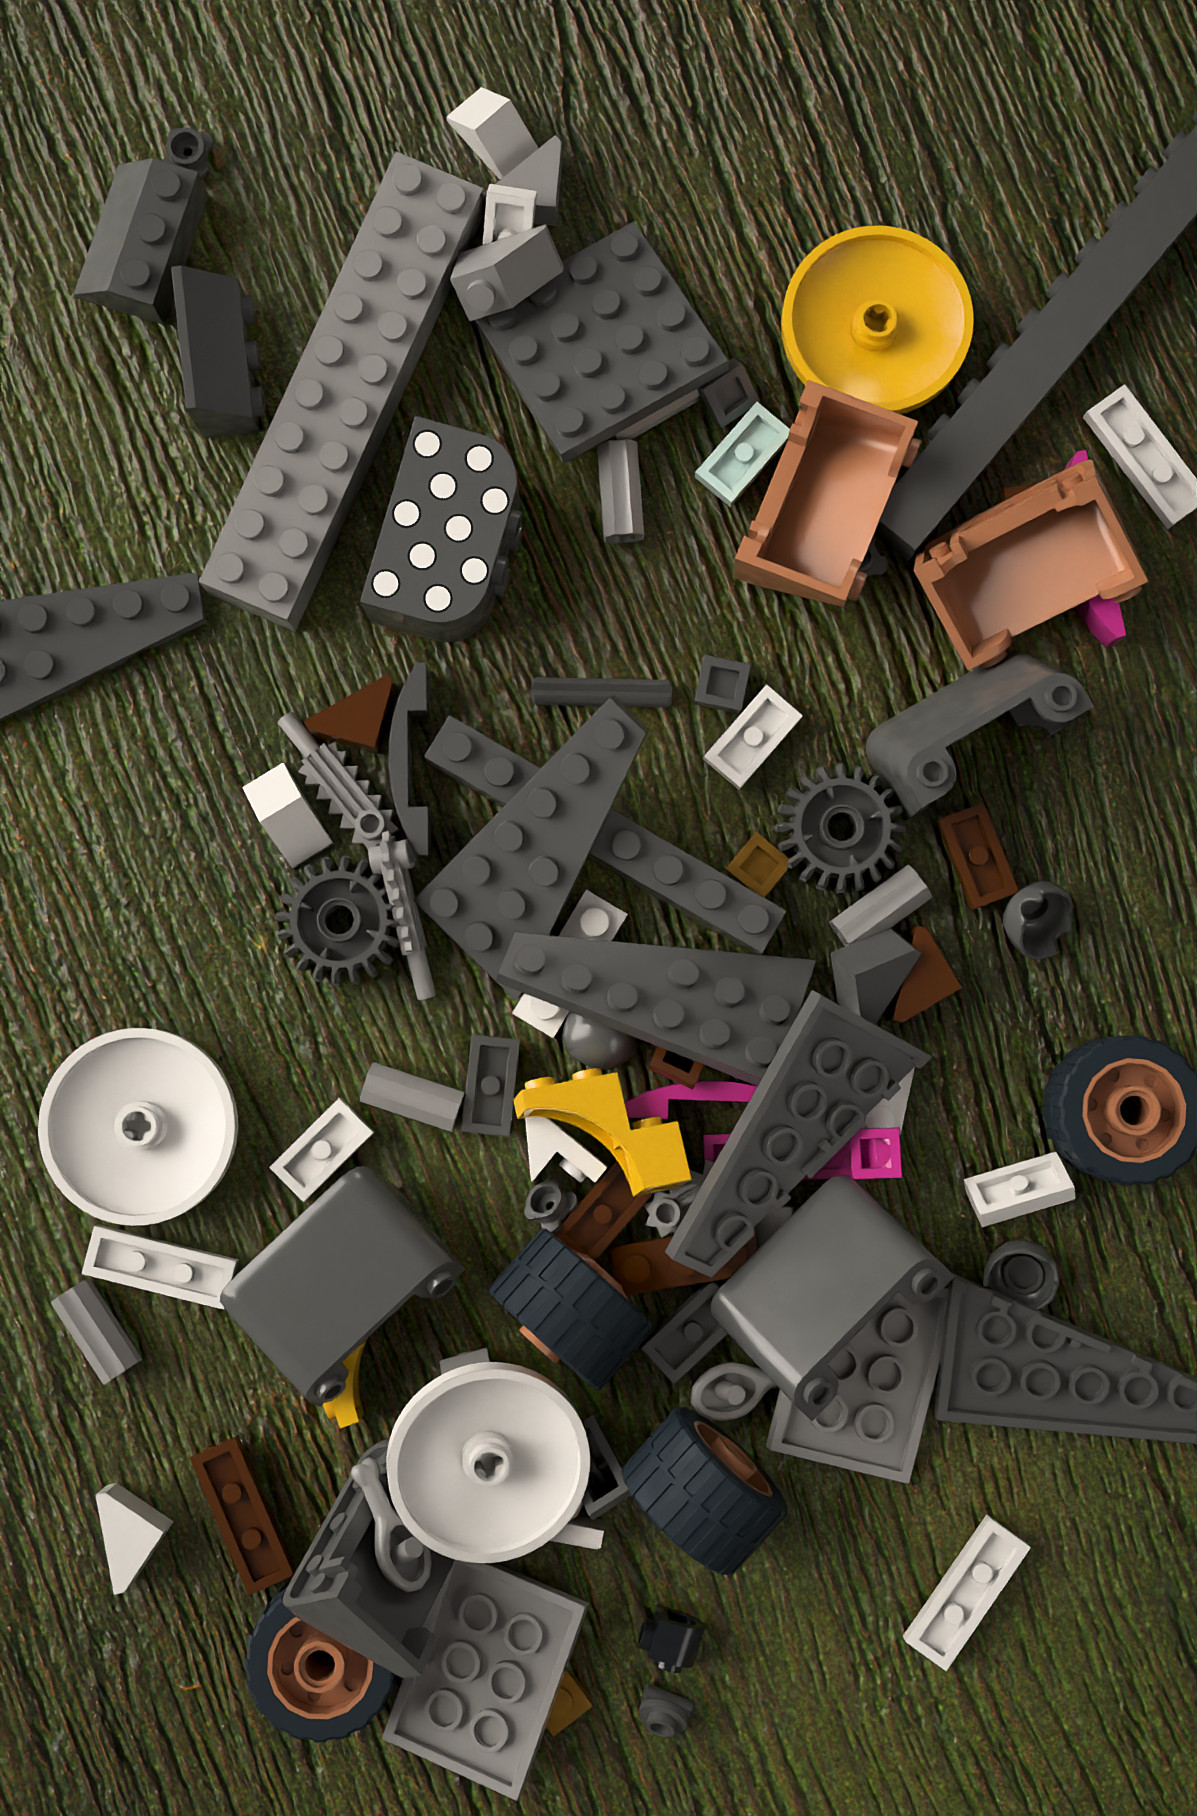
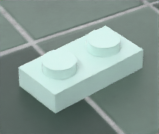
(743, 454)

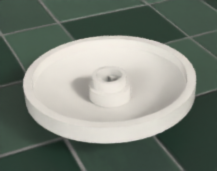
(138, 1126)
(487, 1462)

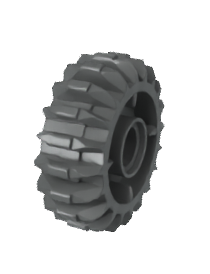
(856, 804)
(311, 921)

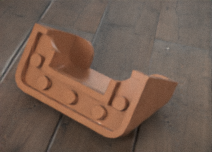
(826, 497)
(1028, 563)

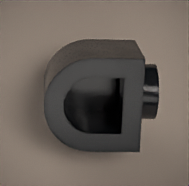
(671, 1638)

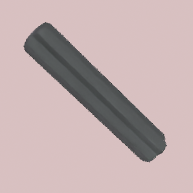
(597, 691)

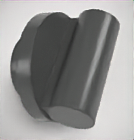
(664, 1711)

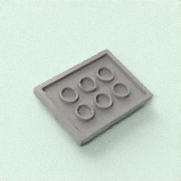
(880, 1397)
(491, 1677)

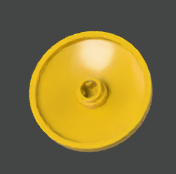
(878, 317)

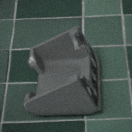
(911, 746)
(338, 1280)
(821, 1286)
(349, 1597)

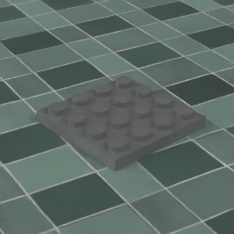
(603, 344)

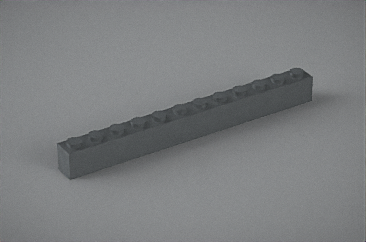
(1045, 349)

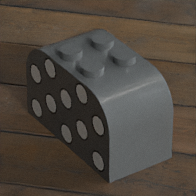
(445, 535)

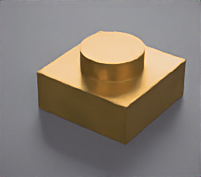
(758, 865)
(569, 1704)

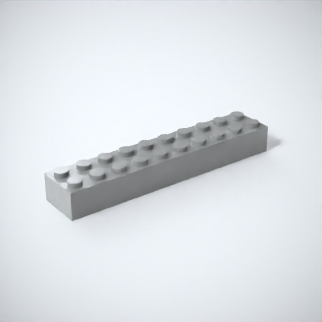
(344, 392)

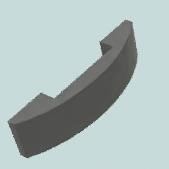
(411, 704)

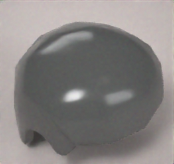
(1038, 918)
(596, 1043)
(1023, 1273)

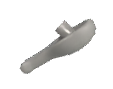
(729, 1391)
(397, 1551)

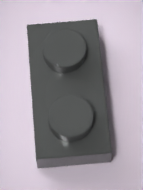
(490, 1085)
(685, 1334)

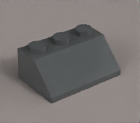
(141, 236)
(217, 352)

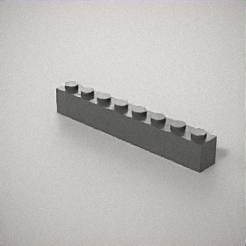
(620, 844)

